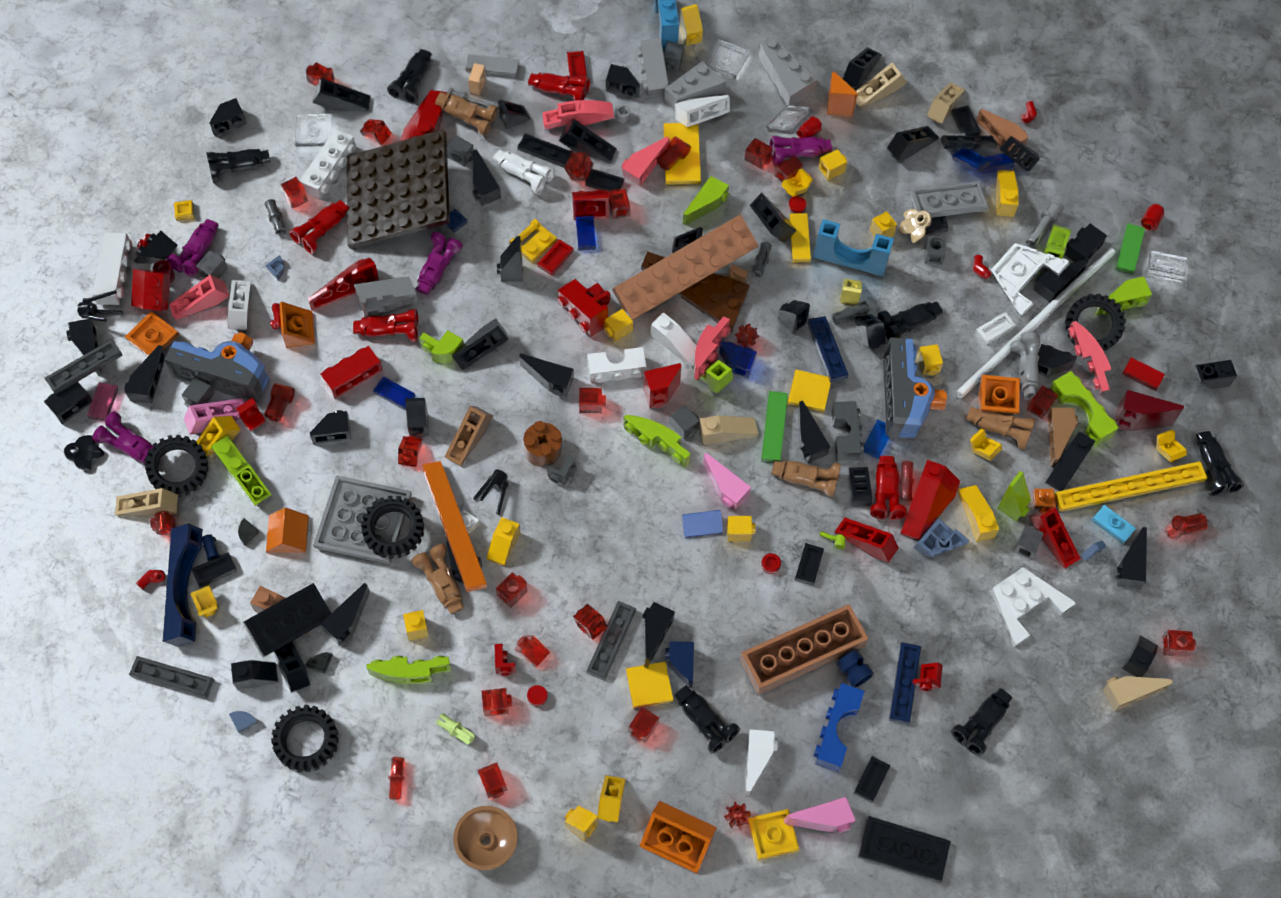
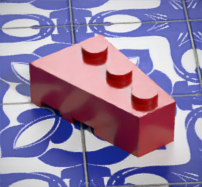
(582, 307)

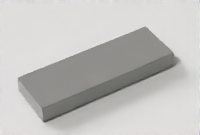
(494, 65)

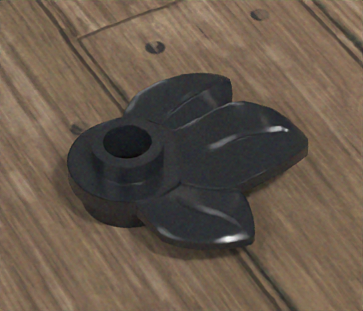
(86, 452)

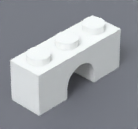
(602, 369)

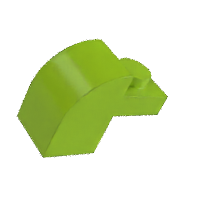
(1057, 241)
(441, 350)
(717, 376)

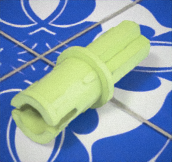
(456, 729)

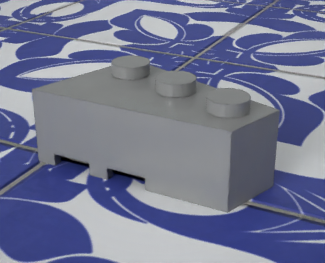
(652, 66)
(385, 296)

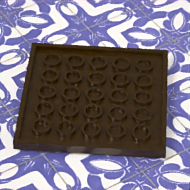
(397, 189)

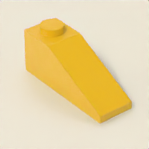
(1006, 193)
(978, 513)

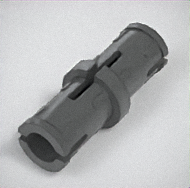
(275, 217)
(761, 259)
(850, 312)

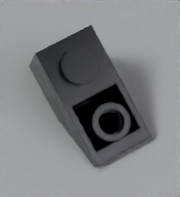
(622, 81)
(227, 117)
(158, 249)
(1054, 361)
(1216, 374)

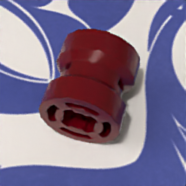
(164, 266)

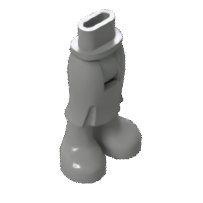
(1028, 372)

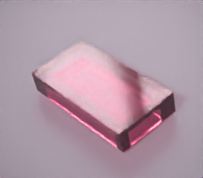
(102, 401)

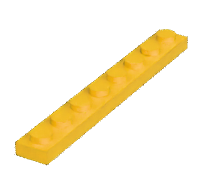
(1130, 486)

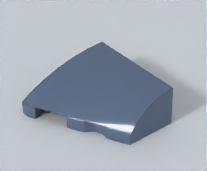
(940, 539)

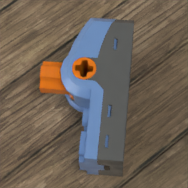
(226, 369)
(906, 394)

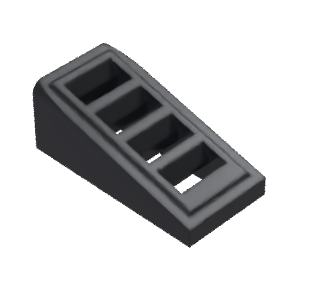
(1030, 156)
(860, 498)

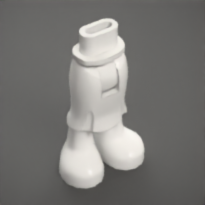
(524, 169)

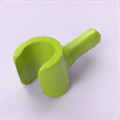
(839, 539)

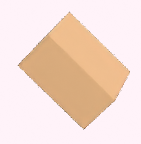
(477, 79)

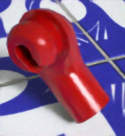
(1031, 113)
(980, 269)
(276, 323)
(151, 576)

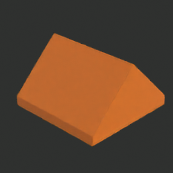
(840, 97)
(296, 325)
(999, 394)
(287, 532)

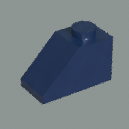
(681, 660)

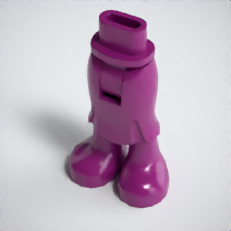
(798, 147)
(195, 247)
(436, 264)
(128, 441)

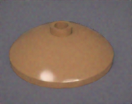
(481, 824)

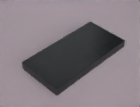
(287, 620)
(904, 849)

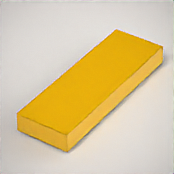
(800, 238)

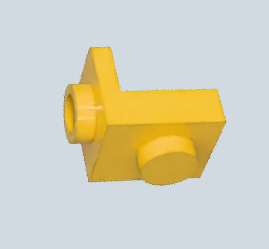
(798, 184)
(984, 446)
(1169, 446)
(205, 601)

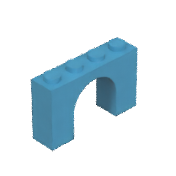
(667, 21)
(869, 260)

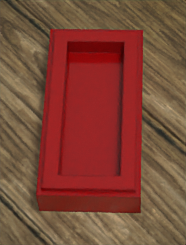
(576, 64)
(555, 257)
(1143, 374)

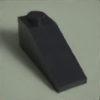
(860, 67)
(339, 97)
(585, 141)
(911, 141)
(484, 184)
(772, 218)
(511, 262)
(1051, 285)
(83, 336)
(480, 344)
(552, 376)
(145, 378)
(811, 439)
(1070, 461)
(1132, 568)
(344, 620)
(655, 627)
(292, 667)

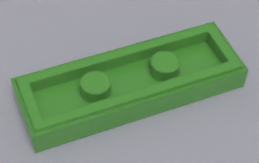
(1130, 248)

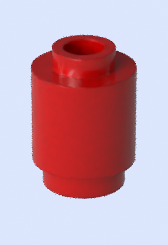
(809, 128)
(1152, 217)

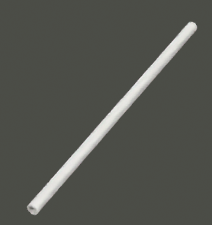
(1037, 321)

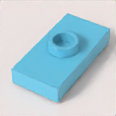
(1113, 524)

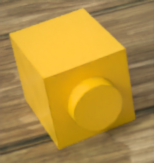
(832, 164)
(883, 225)
(618, 325)
(929, 359)
(740, 528)
(415, 625)

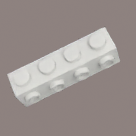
(328, 163)
(112, 267)

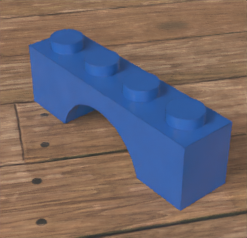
(832, 750)

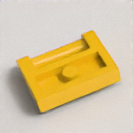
(538, 243)

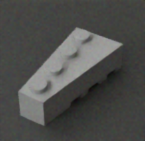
(786, 72)

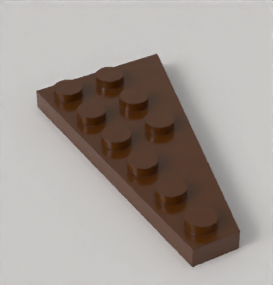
(712, 295)

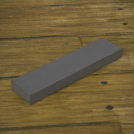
(83, 366)
(611, 640)
(171, 677)

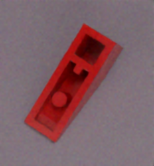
(1055, 535)
(868, 539)

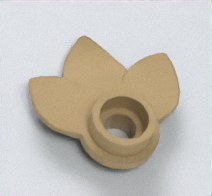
(912, 224)

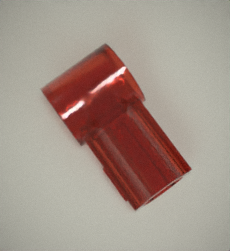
(676, 149)
(280, 397)
(1186, 525)

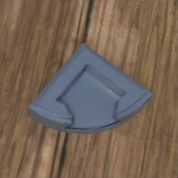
(276, 267)
(1096, 547)
(242, 720)

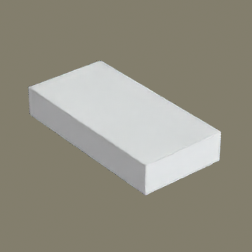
(995, 328)

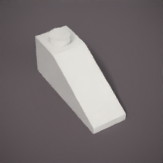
(701, 109)
(239, 305)
(674, 338)
(759, 753)

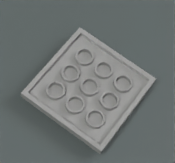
(343, 514)

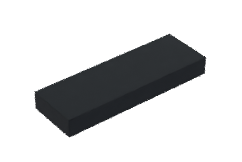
(968, 142)
(544, 150)

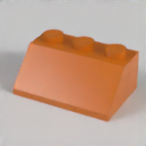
(678, 836)

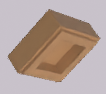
(738, 274)

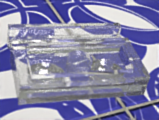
(1167, 267)

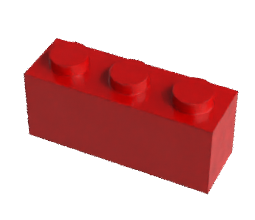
(351, 371)

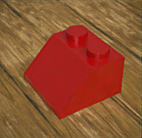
(590, 204)
(150, 289)
(661, 384)

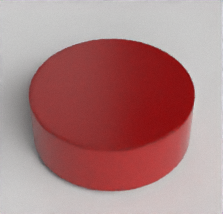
(797, 205)
(771, 563)
(537, 695)

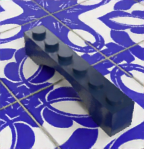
(178, 620)

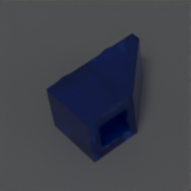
(738, 358)

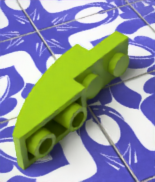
(653, 433)
(241, 471)
(400, 671)

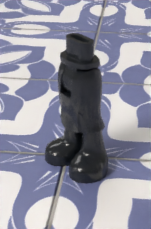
(412, 74)
(237, 161)
(909, 319)
(1216, 463)
(705, 718)
(984, 720)

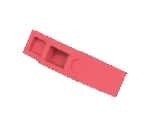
(582, 111)
(707, 346)
(1089, 348)

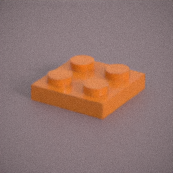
(151, 333)

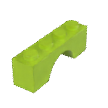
(1072, 391)

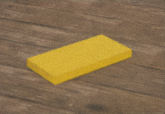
(687, 169)

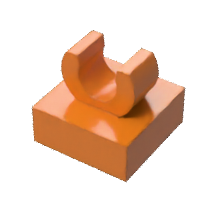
(1043, 498)

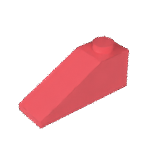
(643, 162)
(200, 297)

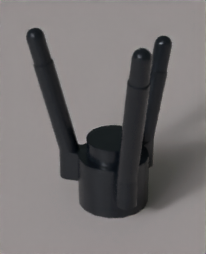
(87, 309)
(496, 481)

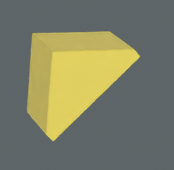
(851, 292)

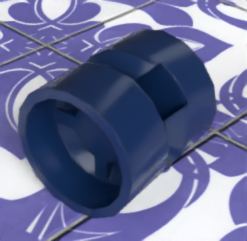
(856, 670)

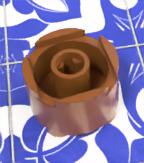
(542, 444)

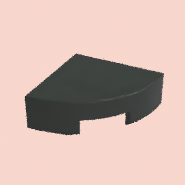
(246, 531)
(320, 662)

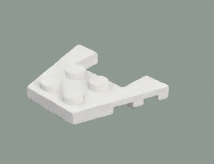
(1019, 267)
(1020, 595)

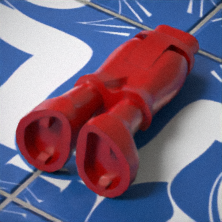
(560, 84)
(320, 224)
(387, 325)
(887, 489)

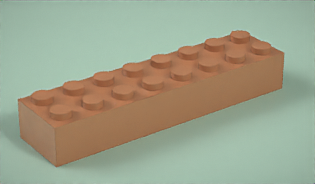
(685, 267)

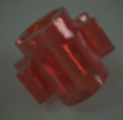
(750, 331)
(162, 523)
(737, 821)

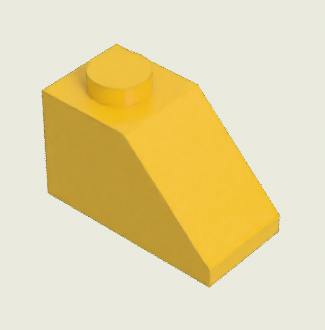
(691, 25)
(216, 430)
(503, 541)
(611, 798)
(581, 822)

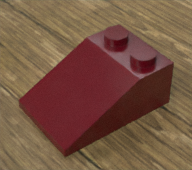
(1145, 412)

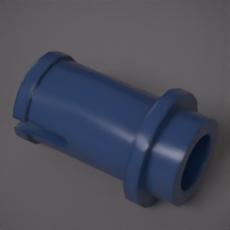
(208, 542)

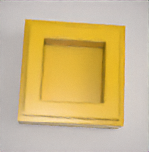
(184, 210)

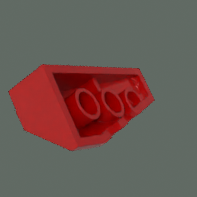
(425, 119)
(343, 284)
(933, 494)

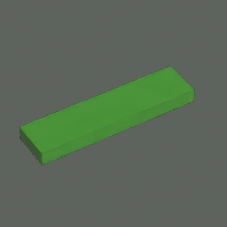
(774, 426)

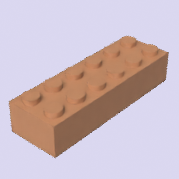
(803, 649)

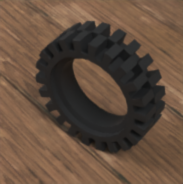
(1109, 306)
(168, 445)
(392, 548)
(320, 756)

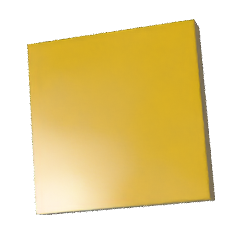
(811, 389)
(649, 685)
(772, 835)

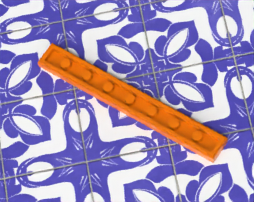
(454, 527)

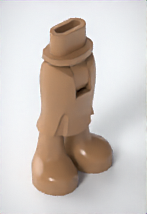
(466, 111)
(1002, 423)
(806, 475)
(442, 581)

